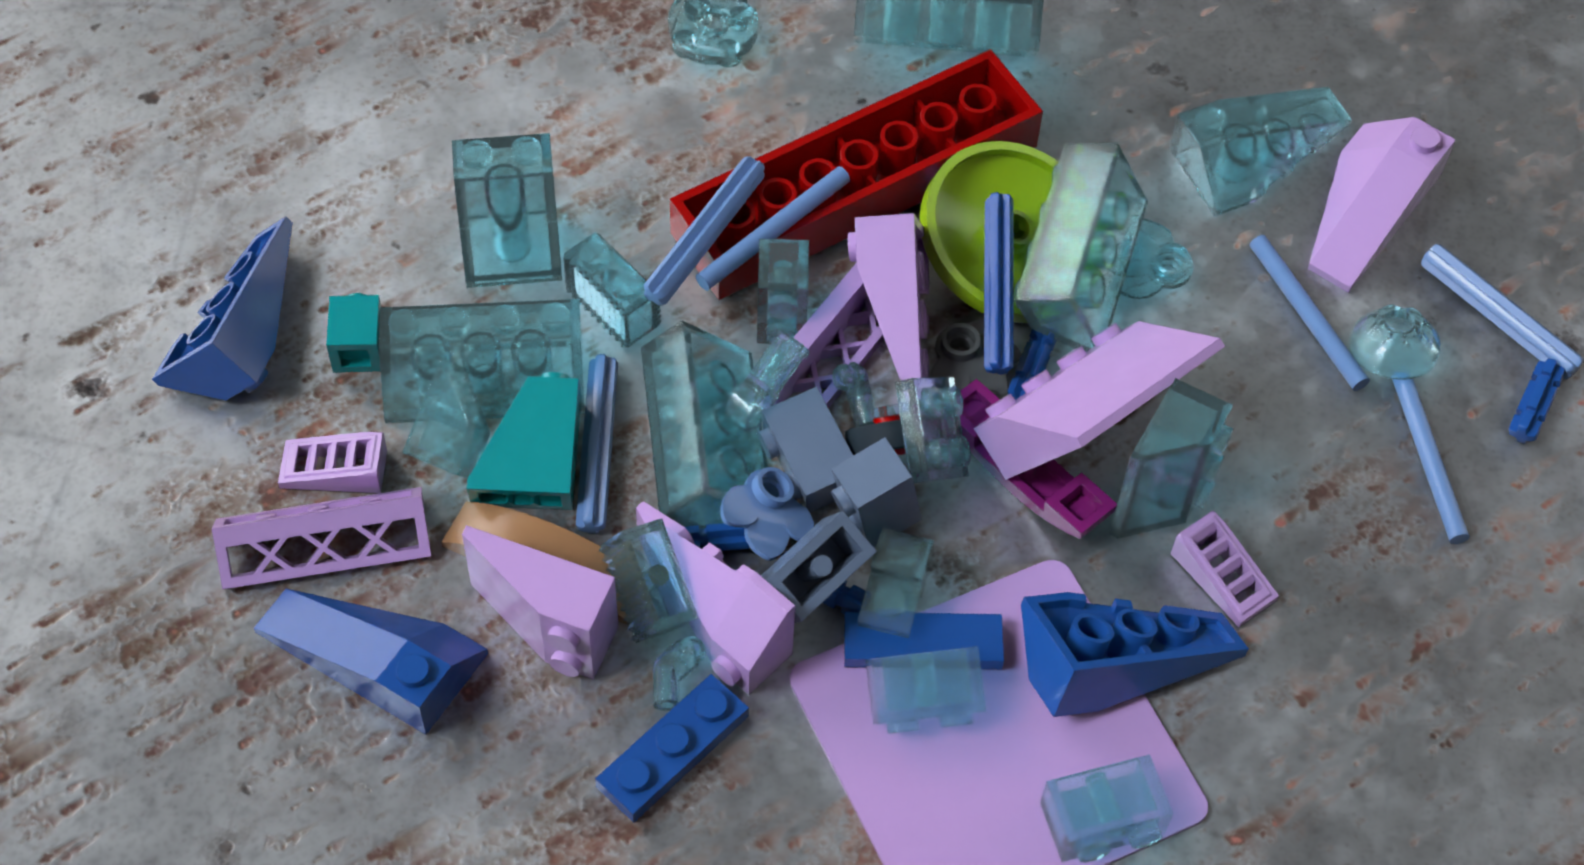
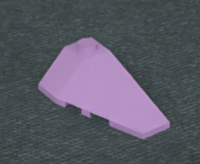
(1373, 193)
(894, 276)
(739, 613)

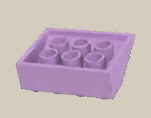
(1089, 393)

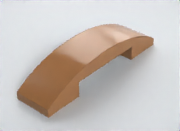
(528, 532)

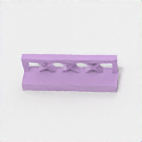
(825, 327)
(319, 518)

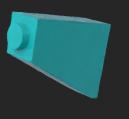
(533, 448)

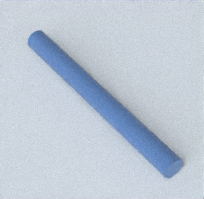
(772, 228)
(1309, 313)
(1431, 461)

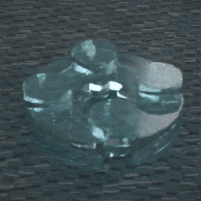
(712, 46)

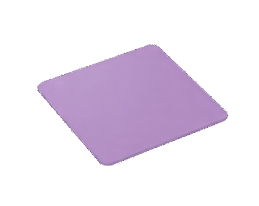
(979, 786)

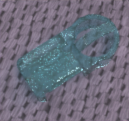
(765, 382)

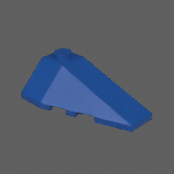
(238, 326)
(1103, 655)
(384, 656)

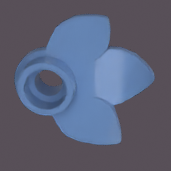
(766, 512)

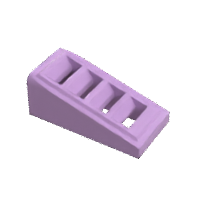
(350, 478)
(1224, 543)

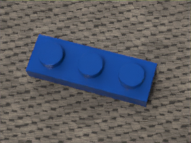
(672, 747)

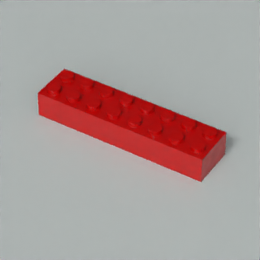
(885, 149)

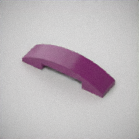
(1048, 489)

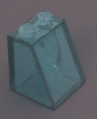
(507, 210)

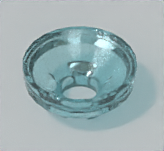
(1394, 351)

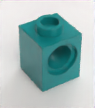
(354, 333)

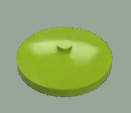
(956, 212)

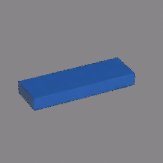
(928, 634)

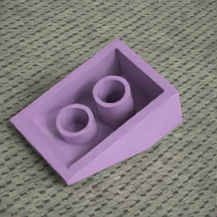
(550, 602)

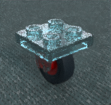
(921, 429)

